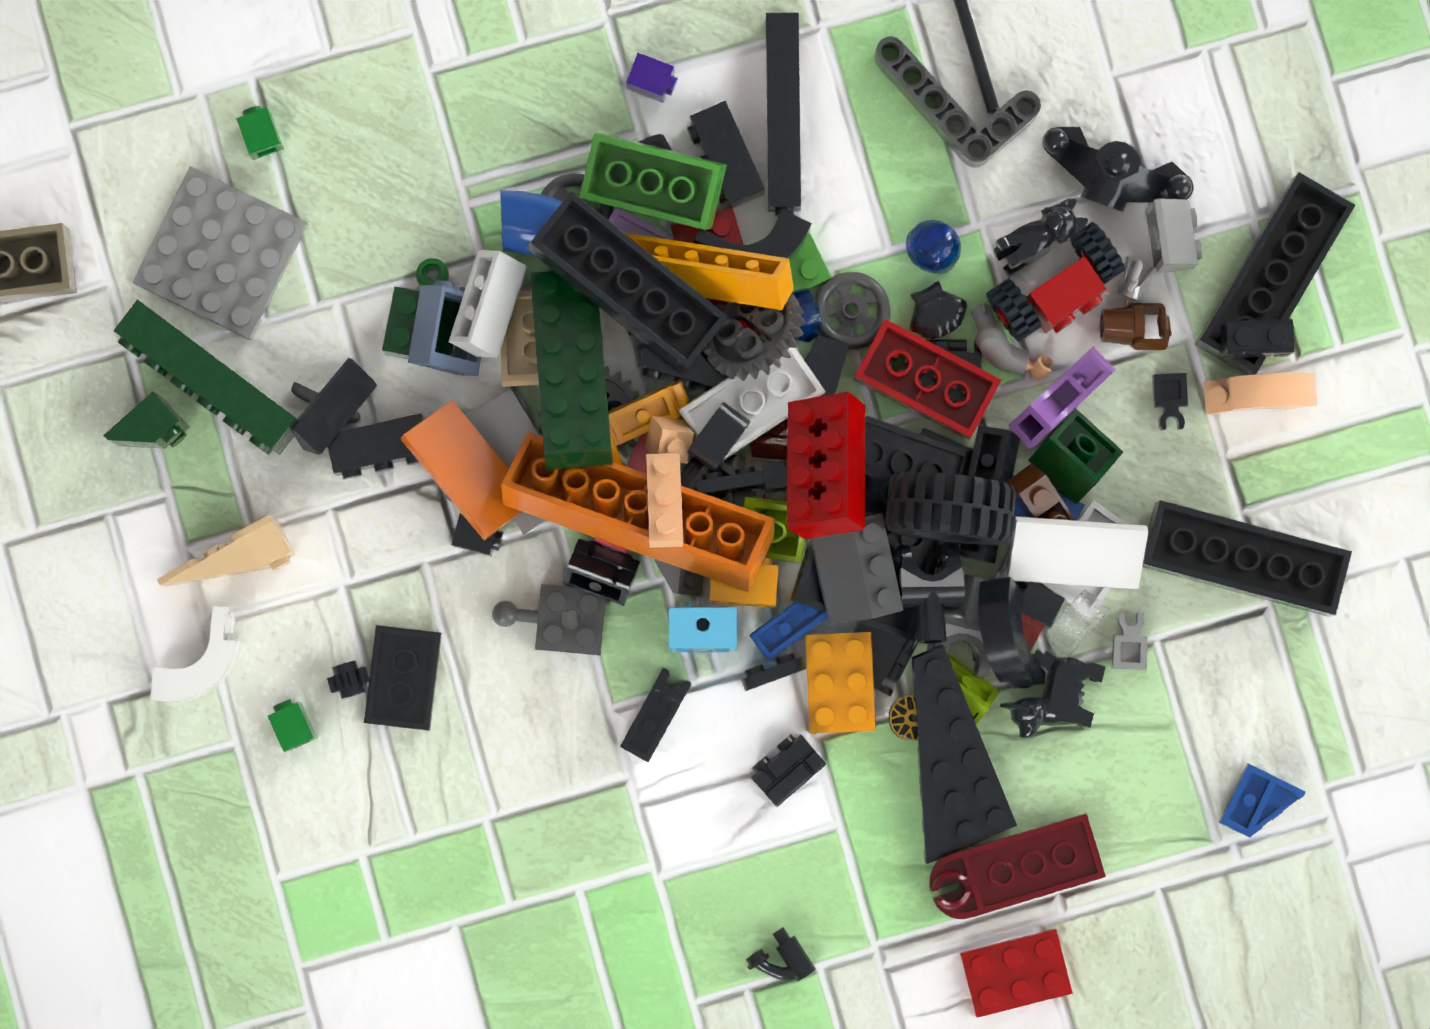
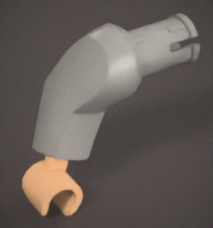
(1000, 353)

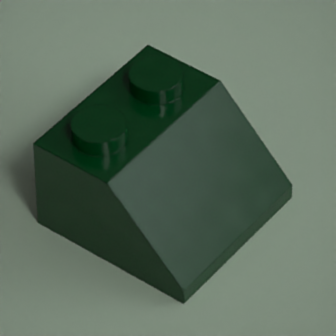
(402, 319)
(149, 425)
(1076, 456)

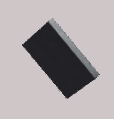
(402, 677)

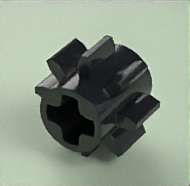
(348, 679)

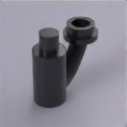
(791, 952)

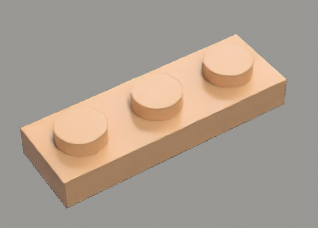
(664, 500)

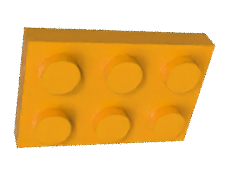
(840, 682)

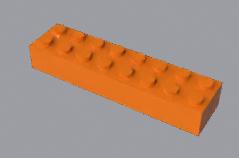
(613, 506)

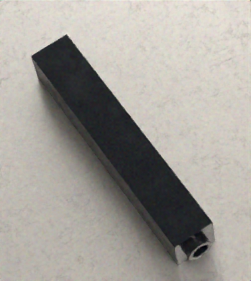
(783, 112)

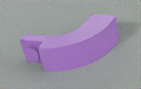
(1061, 398)

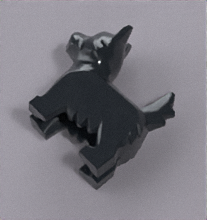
(1035, 238)
(1060, 697)

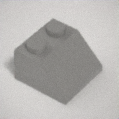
(1172, 235)

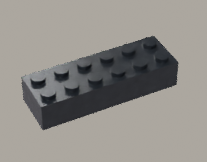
(1279, 263)
(626, 282)
(1245, 558)

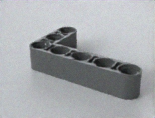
(950, 108)

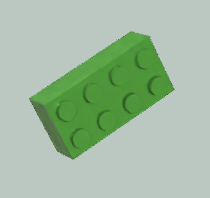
(653, 181)

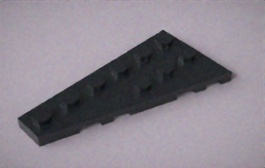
(955, 772)

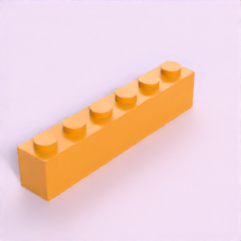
(724, 272)

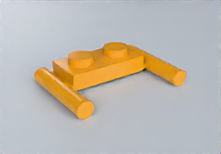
(635, 416)

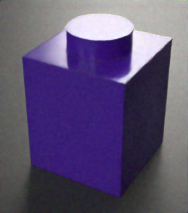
(651, 78)

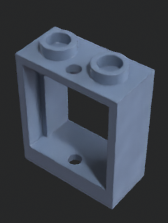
(426, 331)

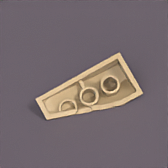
(252, 549)

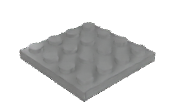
(220, 253)

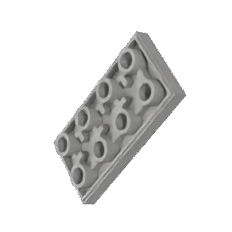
(504, 427)

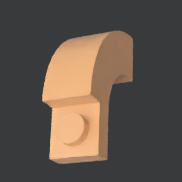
(1260, 392)

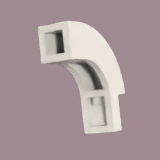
(207, 672)

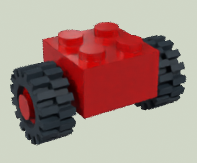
(1065, 294)

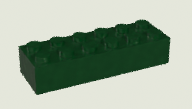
(204, 374)
(570, 375)

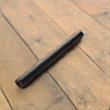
(976, 55)

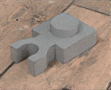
(1129, 648)

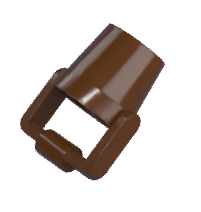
(1127, 326)

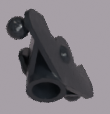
(1114, 171)

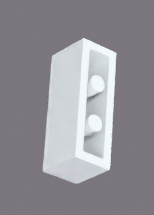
(487, 303)

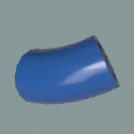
(523, 217)

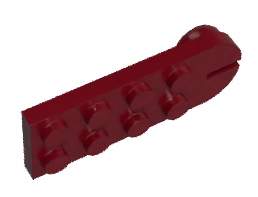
(1017, 868)

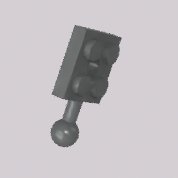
(550, 632)

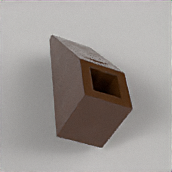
(1038, 495)

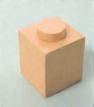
(669, 436)

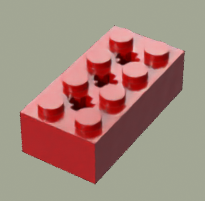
(948, 372)
(826, 465)

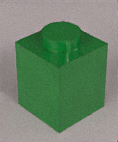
(259, 132)
(291, 725)

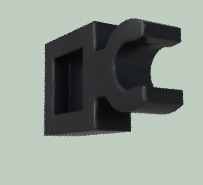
(1170, 394)

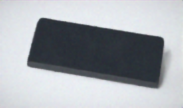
(333, 407)

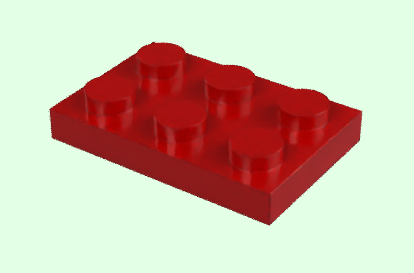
(1016, 973)

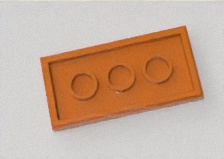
(462, 467)

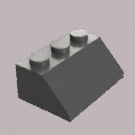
(857, 573)

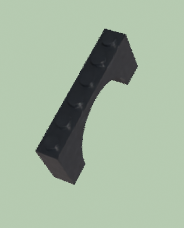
(823, 359)

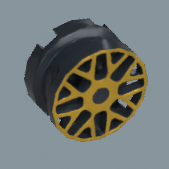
(902, 718)

